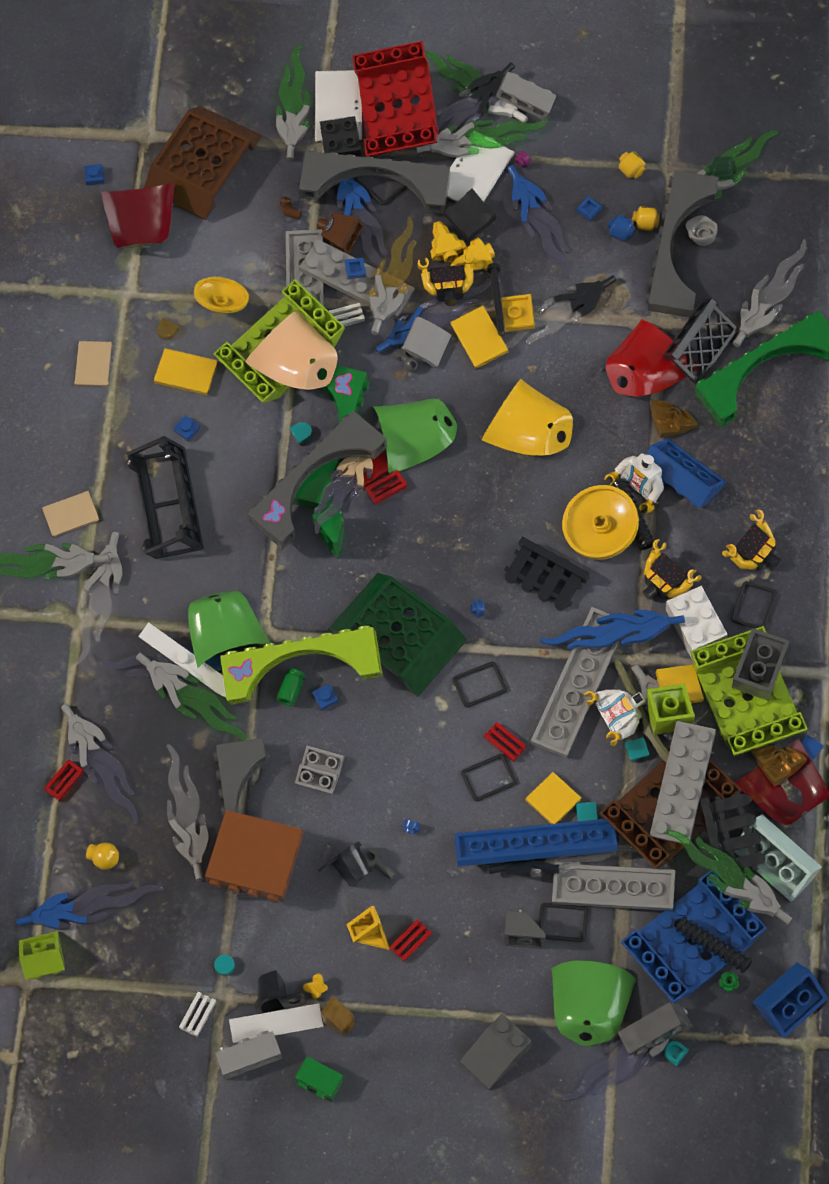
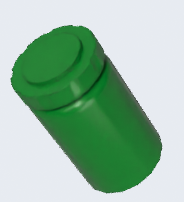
(290, 687)

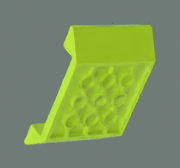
(294, 299)
(747, 722)

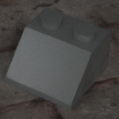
(523, 931)

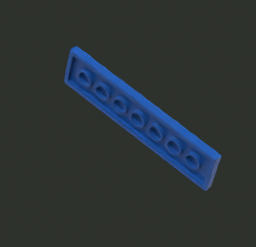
(535, 842)

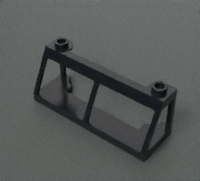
(189, 532)

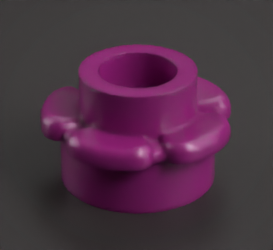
(522, 159)

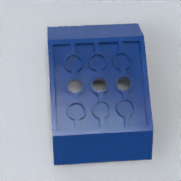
(669, 956)

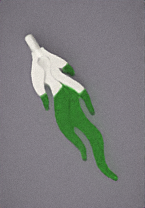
(466, 78)

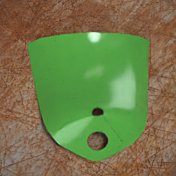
(413, 432)
(222, 625)

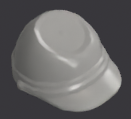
(702, 230)

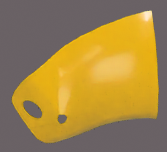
(524, 422)

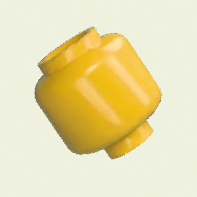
(632, 165)
(646, 218)

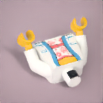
(642, 476)
(618, 711)

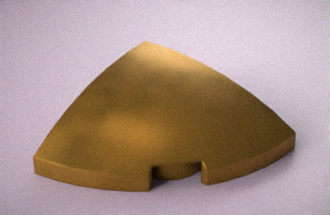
(670, 420)
(778, 763)

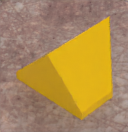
(368, 929)

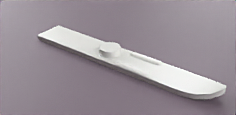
(183, 658)

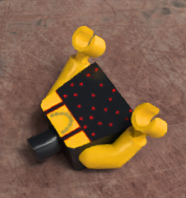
(448, 282)
(755, 546)
(665, 576)

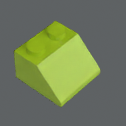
(667, 706)
(41, 955)

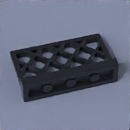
(688, 333)

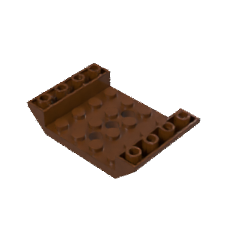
(196, 177)
(635, 812)

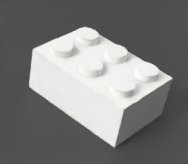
(701, 621)

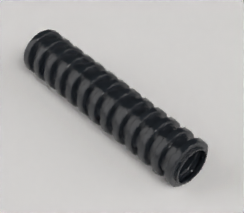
(643, 535)
(713, 944)

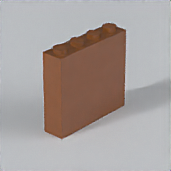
(254, 856)

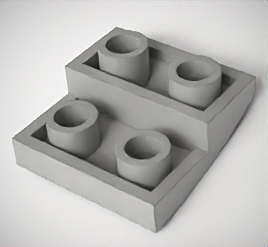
(426, 341)
(319, 769)

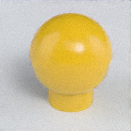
(103, 855)

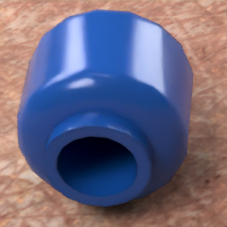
(621, 228)

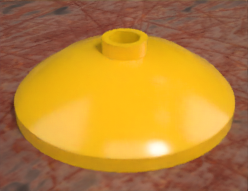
(221, 295)

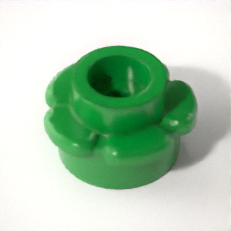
(729, 986)

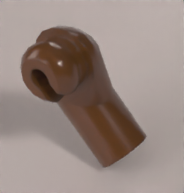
(288, 210)

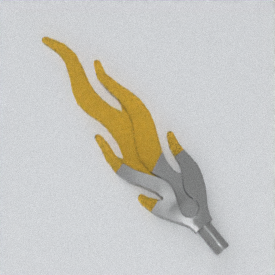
(387, 284)

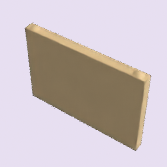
(93, 363)
(70, 514)

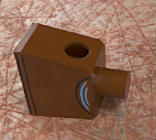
(340, 231)

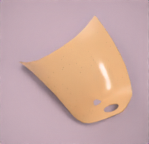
(288, 351)

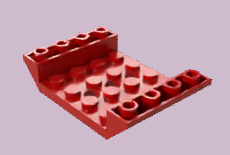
(390, 77)

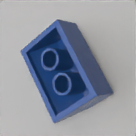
(790, 999)

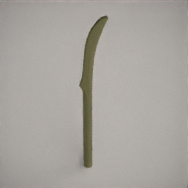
(647, 729)

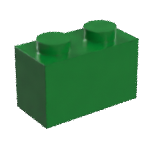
(319, 1079)

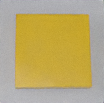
(518, 313)
(681, 675)
(553, 799)

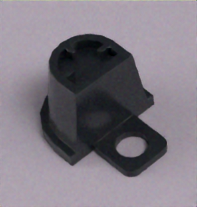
(350, 864)
(273, 994)

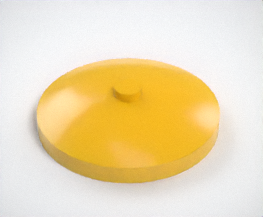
(600, 522)

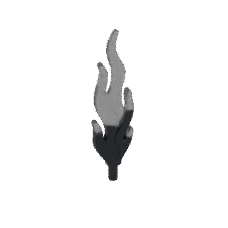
(578, 295)
(561, 864)

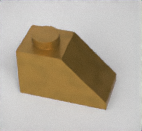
(338, 1017)

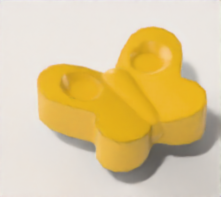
(316, 987)

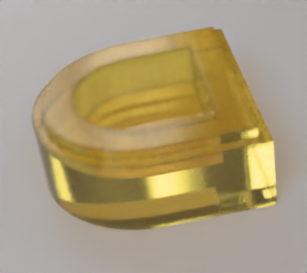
(167, 329)

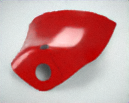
(644, 351)

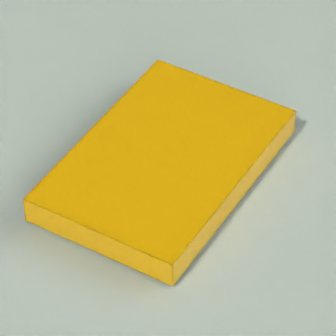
(479, 337)
(186, 371)

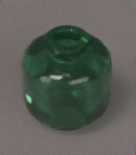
(723, 168)

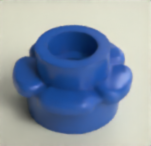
(477, 607)
(410, 827)

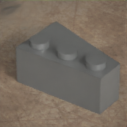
(655, 1029)

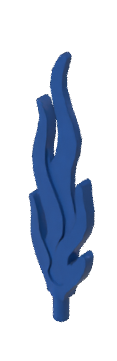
(647, 625)

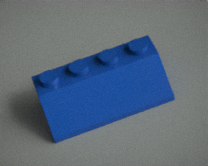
(685, 473)

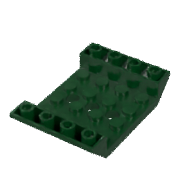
(422, 644)

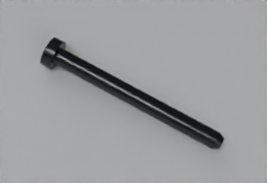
(494, 269)

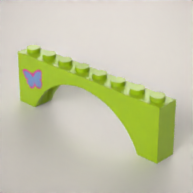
(246, 668)

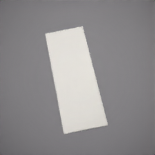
(277, 1021)

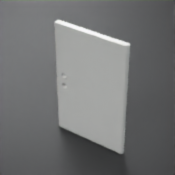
(336, 98)
(477, 172)

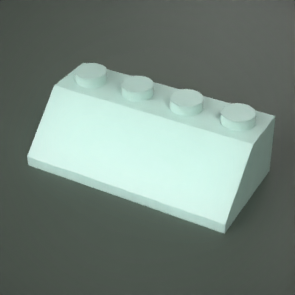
(785, 863)

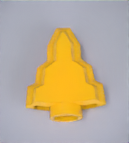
(445, 244)
(482, 253)

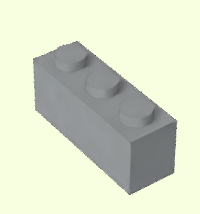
(526, 95)
(248, 1054)

